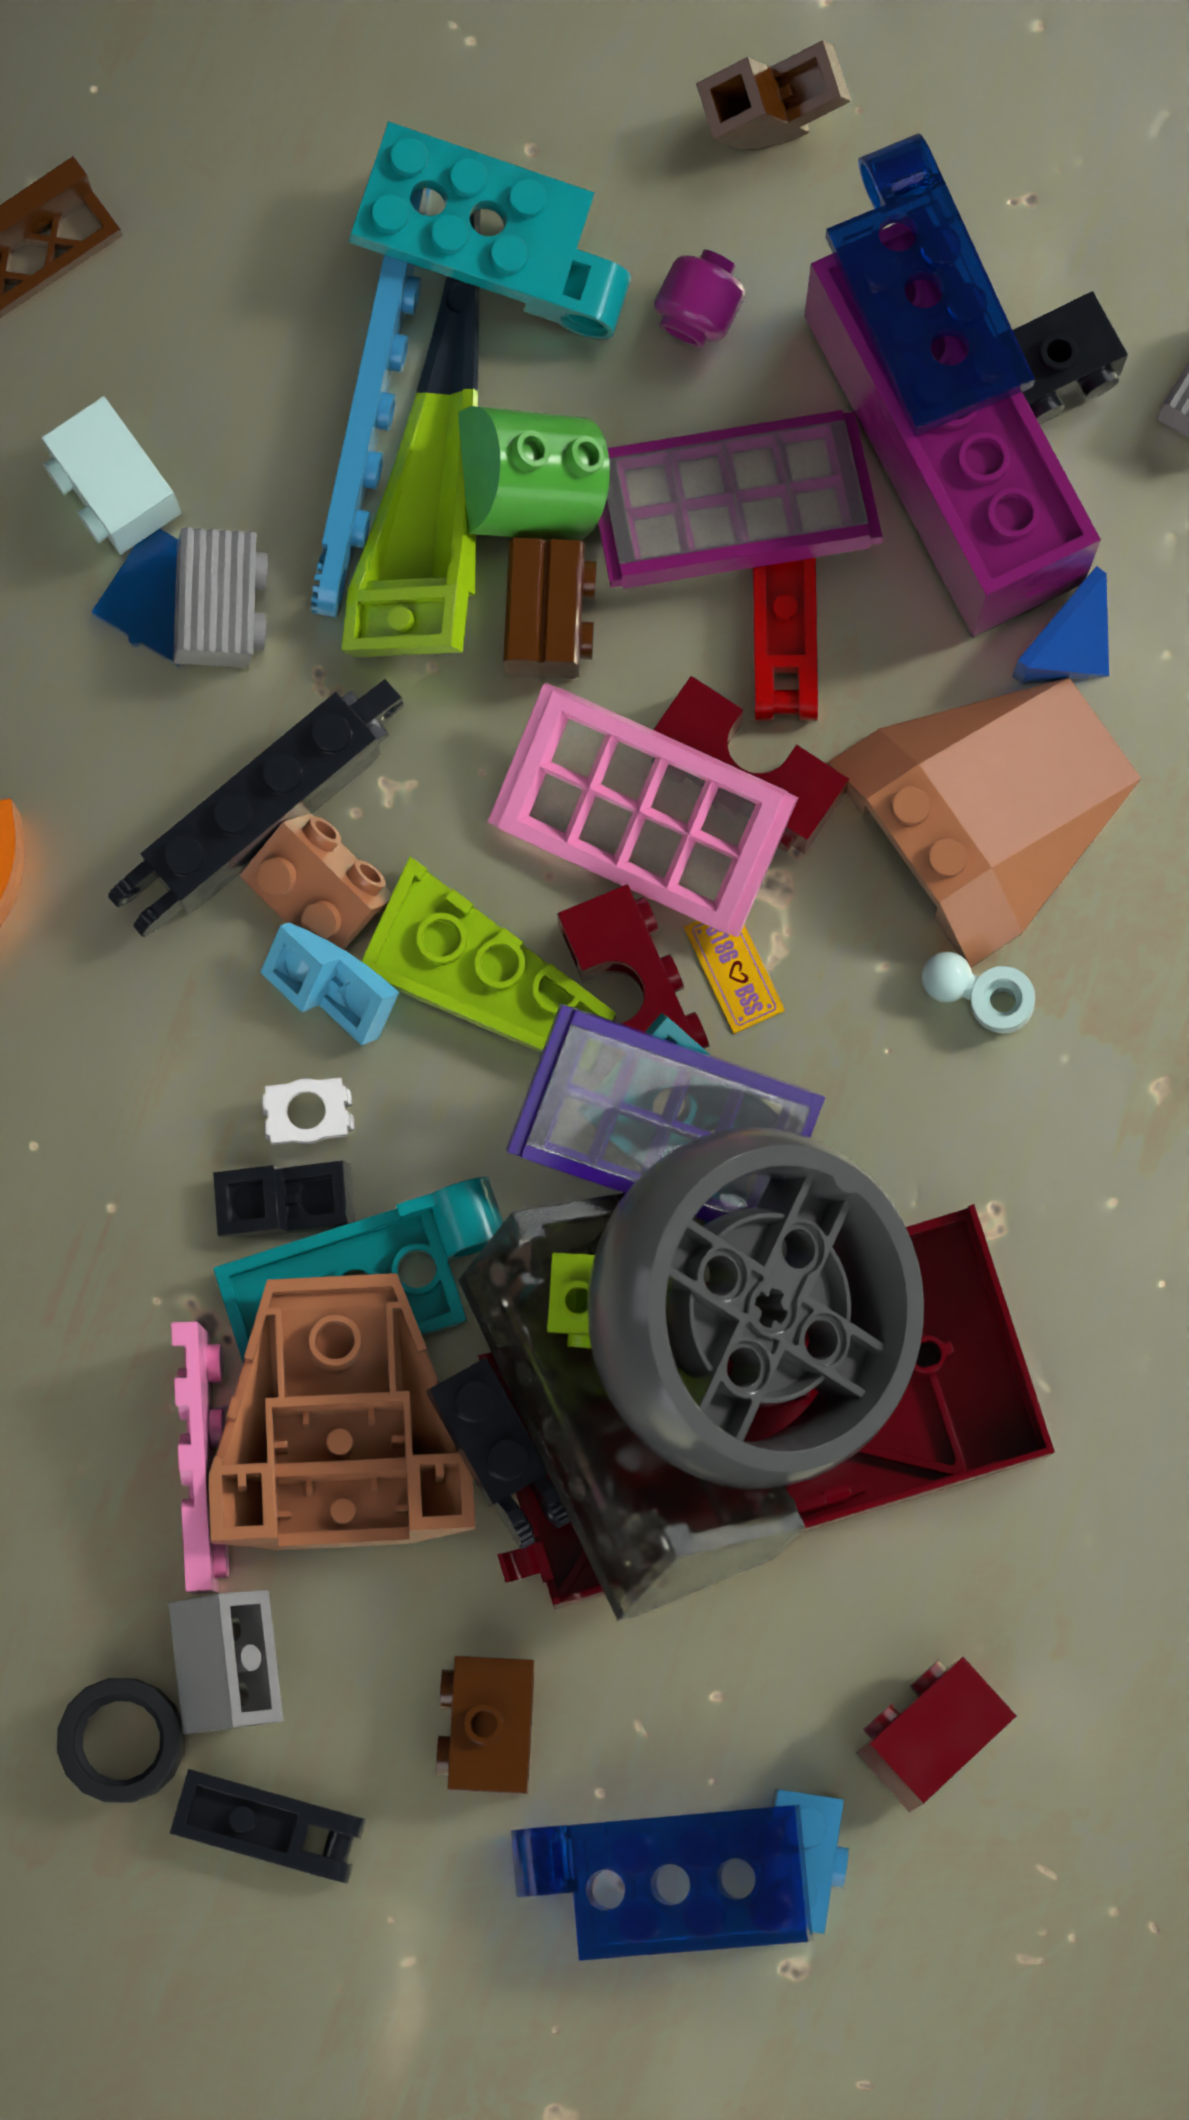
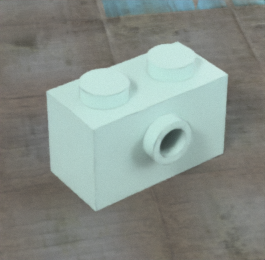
(110, 475)

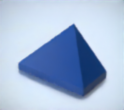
(1074, 639)

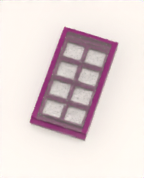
(737, 500)

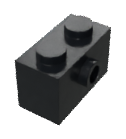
(1070, 355)

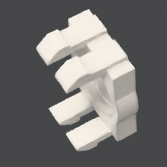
(336, 1121)

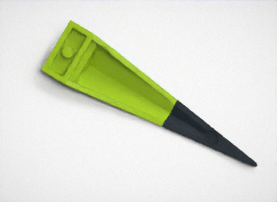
(419, 553)

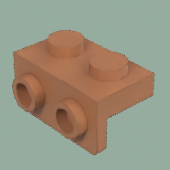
(317, 880)

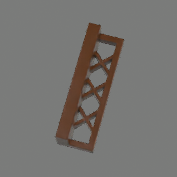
(35, 211)

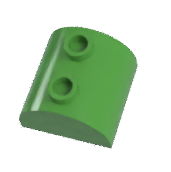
(532, 473)

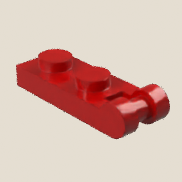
(785, 639)

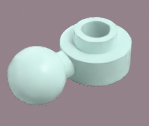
(949, 978)

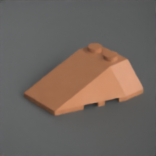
(991, 804)
(336, 1426)

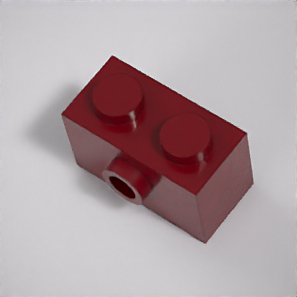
(935, 1732)

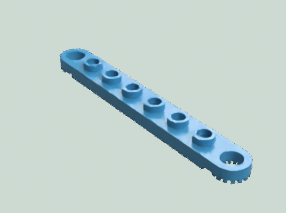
(370, 412)

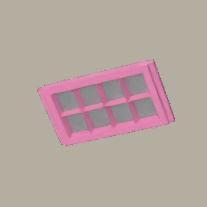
(642, 809)

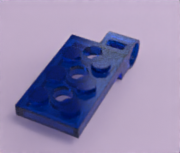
(911, 191)
(709, 1918)

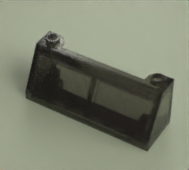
(636, 1515)

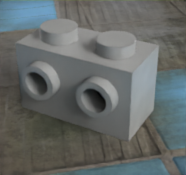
(225, 1661)

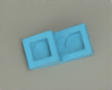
(324, 975)

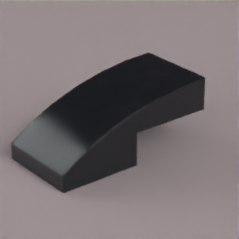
(283, 1199)

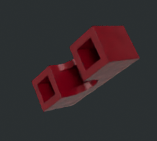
(709, 723)
(614, 937)

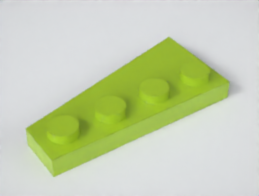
(467, 965)

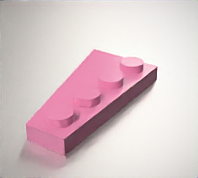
(196, 1450)

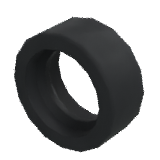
(71, 1740)

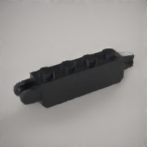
(238, 819)

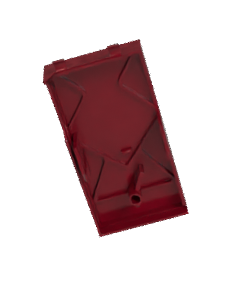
(958, 1421)

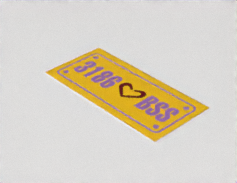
(735, 975)

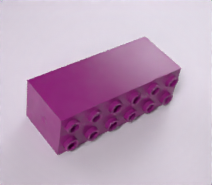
(975, 488)

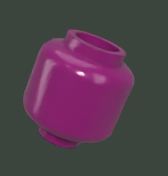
(699, 298)

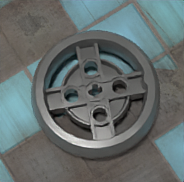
(843, 1280)

